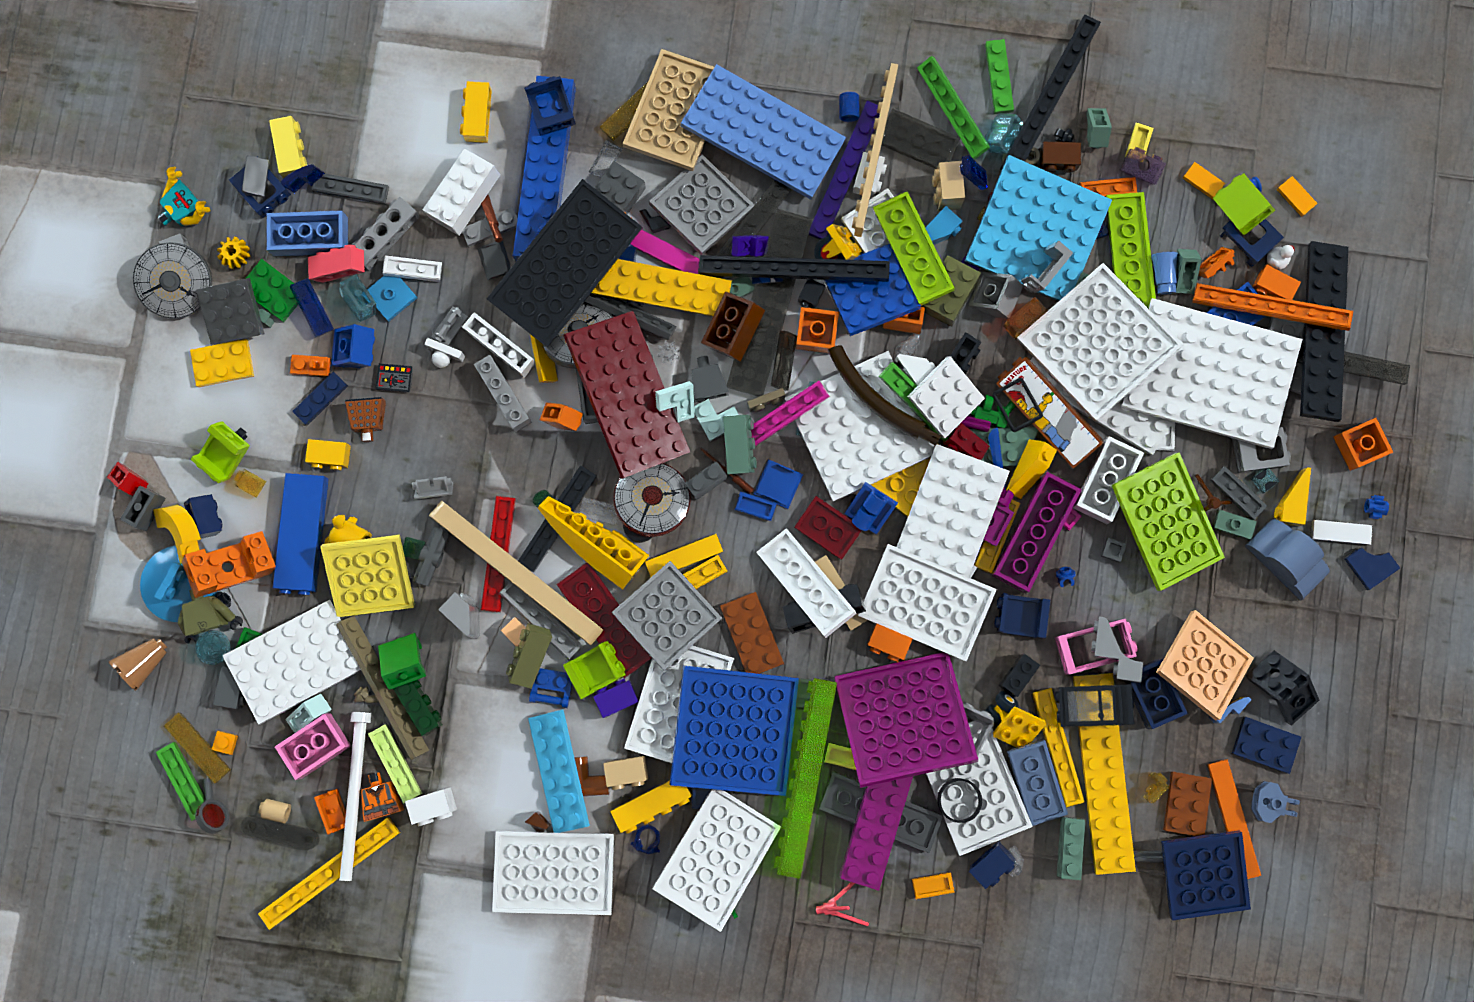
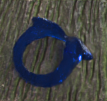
(653, 847)

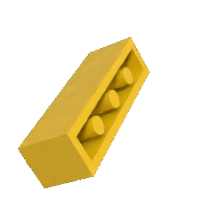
(648, 805)

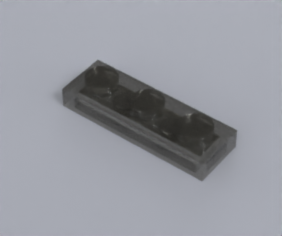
(784, 360)

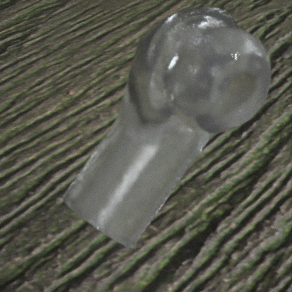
(1019, 861)

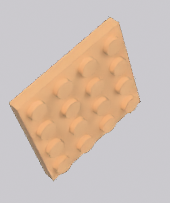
(1205, 665)

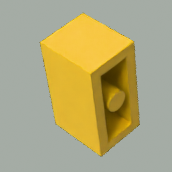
(327, 453)

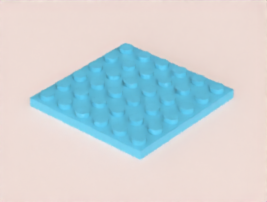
(1027, 216)

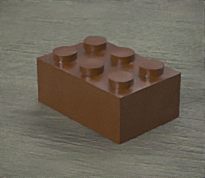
(733, 326)

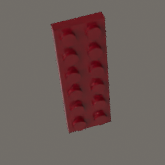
(593, 599)

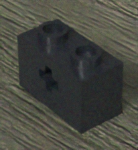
(1019, 675)

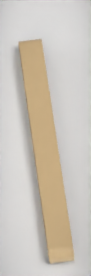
(516, 573)

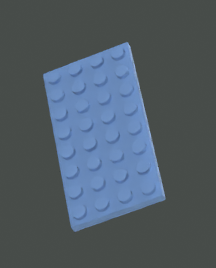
(763, 131)

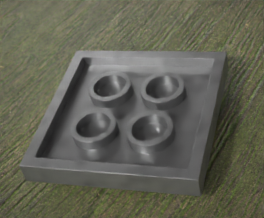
(230, 311)

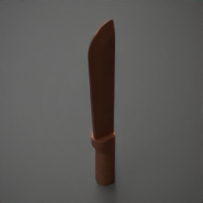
(490, 215)
(736, 479)

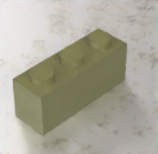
(529, 655)

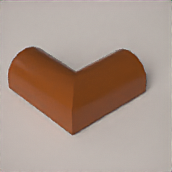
(590, 785)

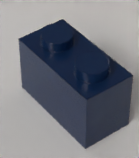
(204, 513)
(992, 865)

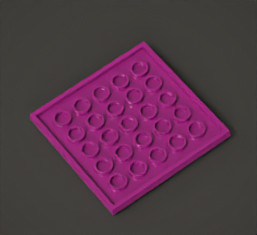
(905, 719)

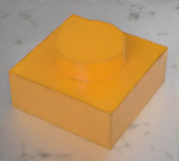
(224, 742)

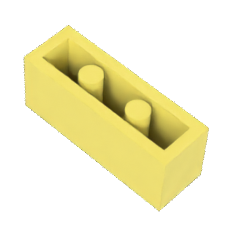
(287, 145)

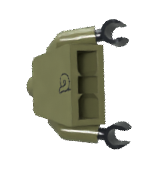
(204, 615)

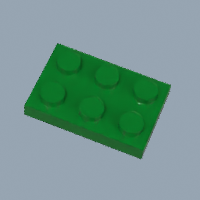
(272, 290)

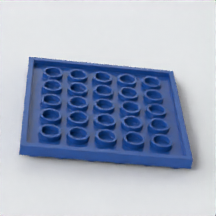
(734, 731)

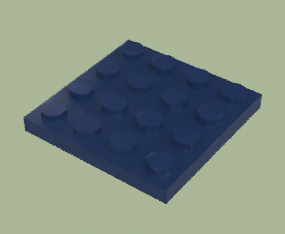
(1206, 875)

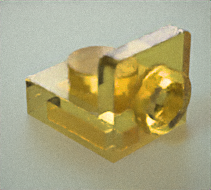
(249, 482)
(1154, 791)

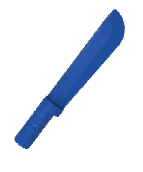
(994, 442)

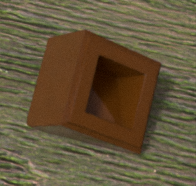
(538, 822)

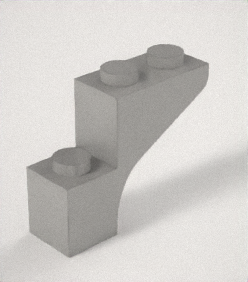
(1108, 648)

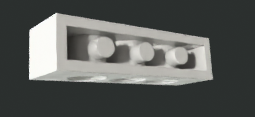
(499, 345)

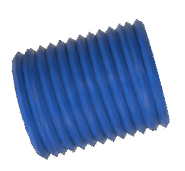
(849, 106)

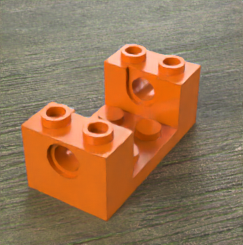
(249, 559)

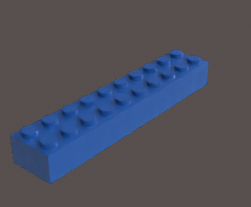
(543, 169)

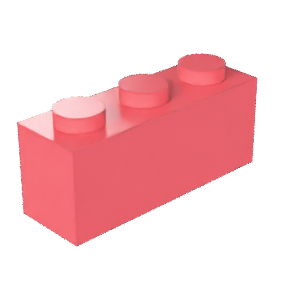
(336, 264)

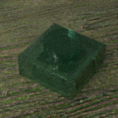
(413, 547)

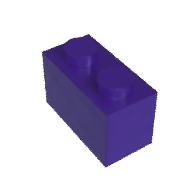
(616, 698)

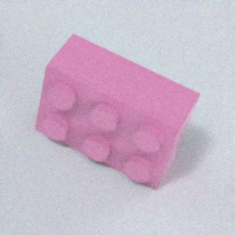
(312, 746)

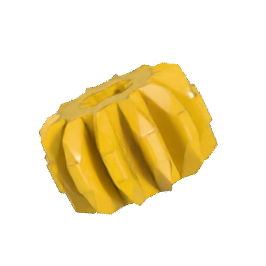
(237, 258)

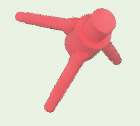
(832, 908)

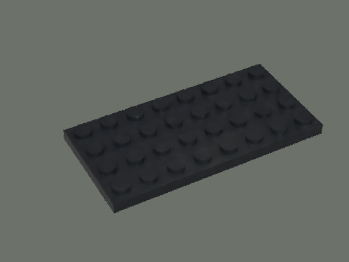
(564, 263)

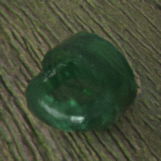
(540, 497)

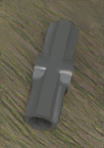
(431, 556)

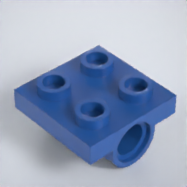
(870, 508)

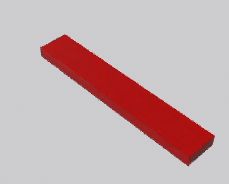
(500, 535)

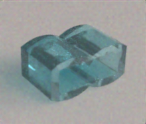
(1003, 132)

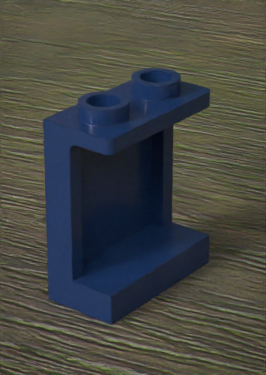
(1022, 616)

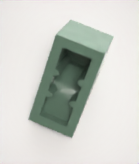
(1098, 127)
(1187, 270)

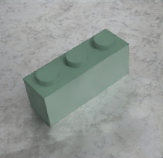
(739, 444)
(1070, 848)

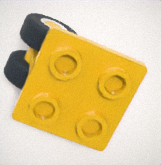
(1015, 724)

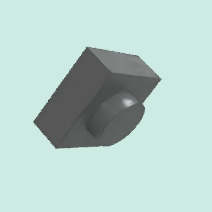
(1113, 550)

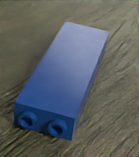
(300, 533)

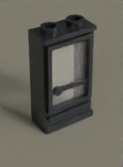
(1095, 705)

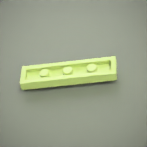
(395, 763)

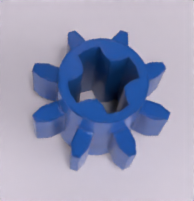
(1376, 507)

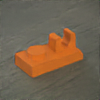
(1216, 262)
(310, 365)

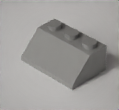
(463, 613)

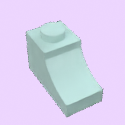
(308, 712)

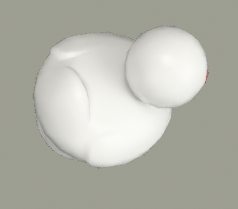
(1280, 256)

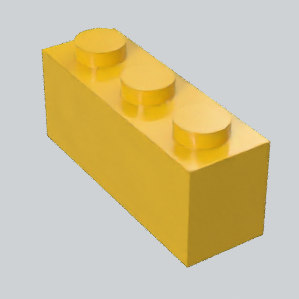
(476, 112)

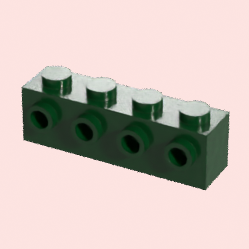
(418, 707)

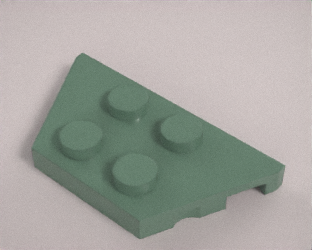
(1011, 444)

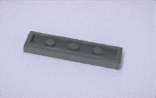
(351, 188)

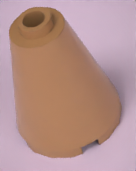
(139, 662)

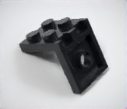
(1291, 689)

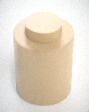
(275, 810)

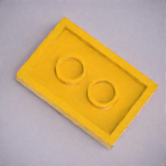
(222, 363)

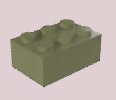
(950, 305)

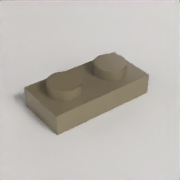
(759, 403)

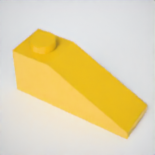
(1031, 466)
(1293, 505)

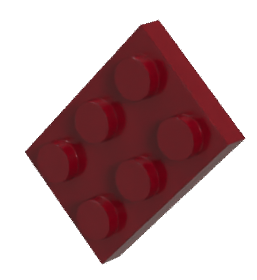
(828, 528)

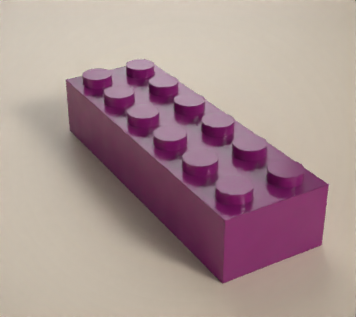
(1036, 532)
(875, 832)

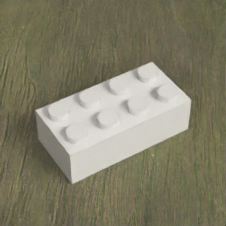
(461, 192)
(1111, 464)

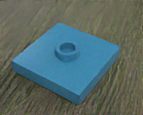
(391, 296)

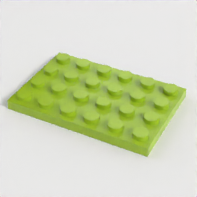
(1168, 521)

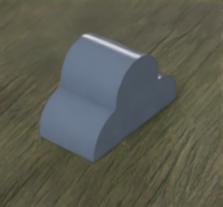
(1290, 557)

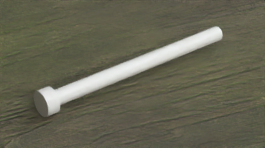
(348, 850)

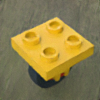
(837, 245)

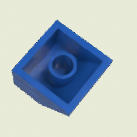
(353, 346)

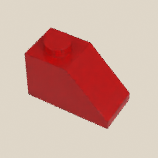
(126, 479)

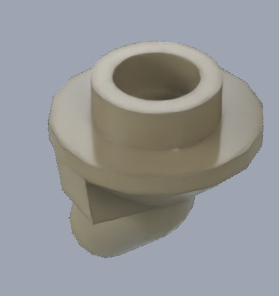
(362, 695)

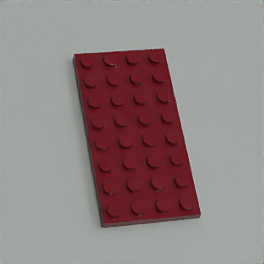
(622, 389)

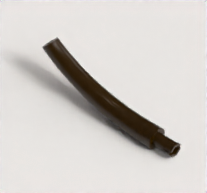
(876, 403)

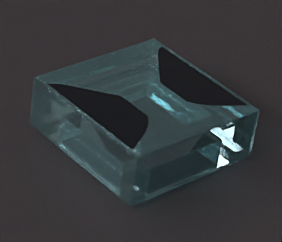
(1265, 480)

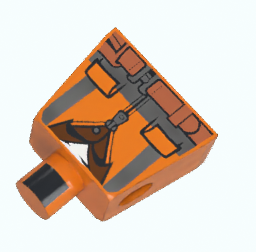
(380, 798)

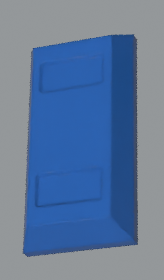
(755, 506)

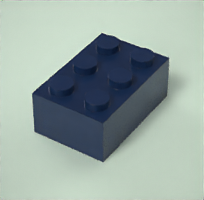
(1156, 698)

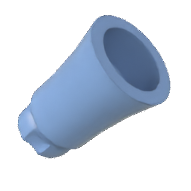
(1165, 272)

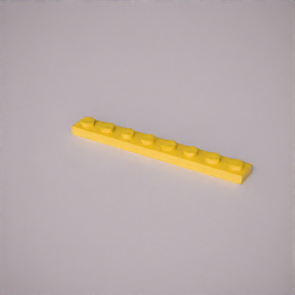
(326, 874)

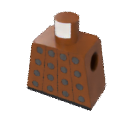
(366, 416)

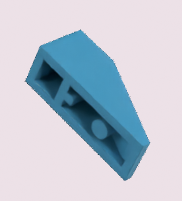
(944, 226)

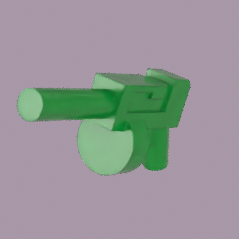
(995, 417)

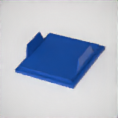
(778, 484)

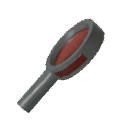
(212, 814)

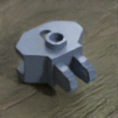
(1271, 802)

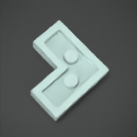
(679, 397)
(710, 421)

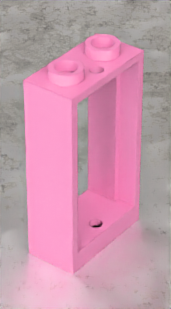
(1065, 653)

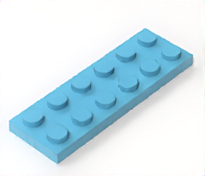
(558, 771)

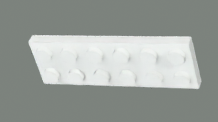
(806, 583)

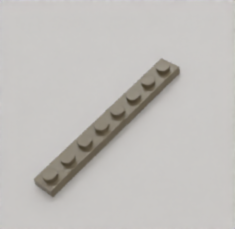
(389, 701)

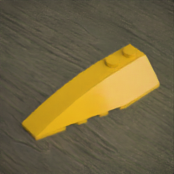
(602, 549)

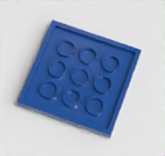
(873, 302)

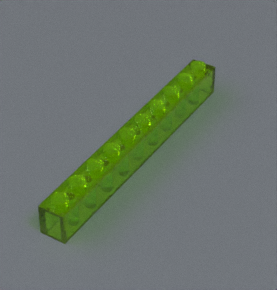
(806, 778)

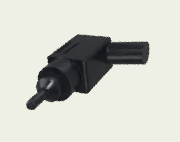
(655, 223)

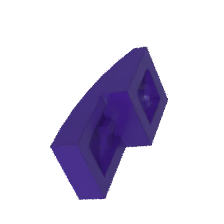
(749, 245)

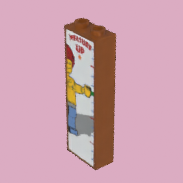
(1060, 421)

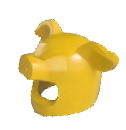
(346, 530)

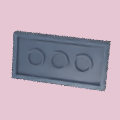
(1037, 782)

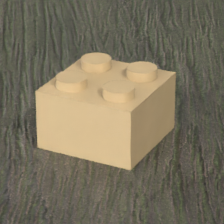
(948, 185)
(626, 771)

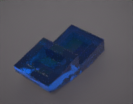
(306, 174)

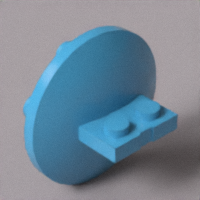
(165, 585)

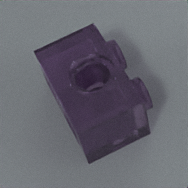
(1131, 165)

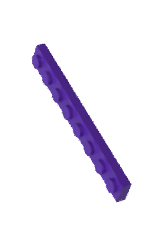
(845, 172)

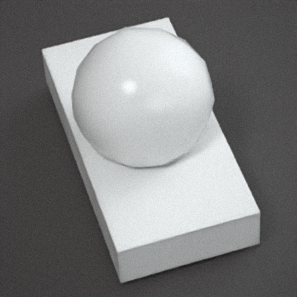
(443, 353)

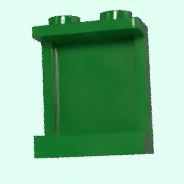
(401, 661)

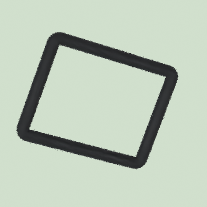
(1031, 398)

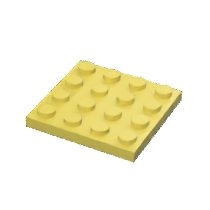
(368, 575)

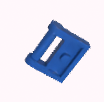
(553, 681)

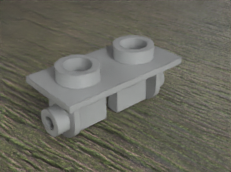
(449, 326)
(441, 487)

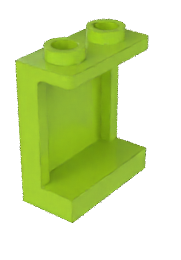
(1243, 204)
(221, 452)
(594, 669)

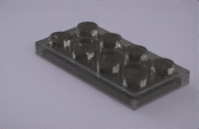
(918, 139)

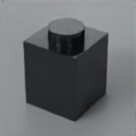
(811, 294)

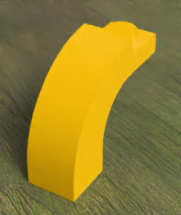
(181, 527)

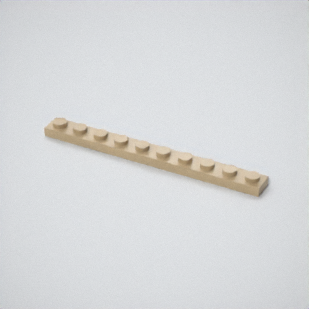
(873, 156)

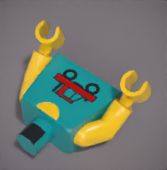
(180, 202)

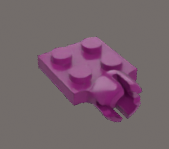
(1000, 518)

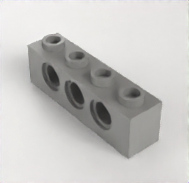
(395, 230)
(502, 393)

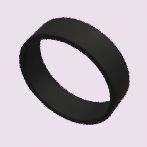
(979, 800)

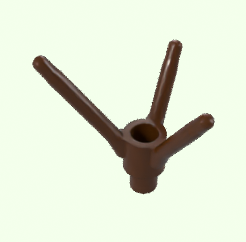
(1212, 502)

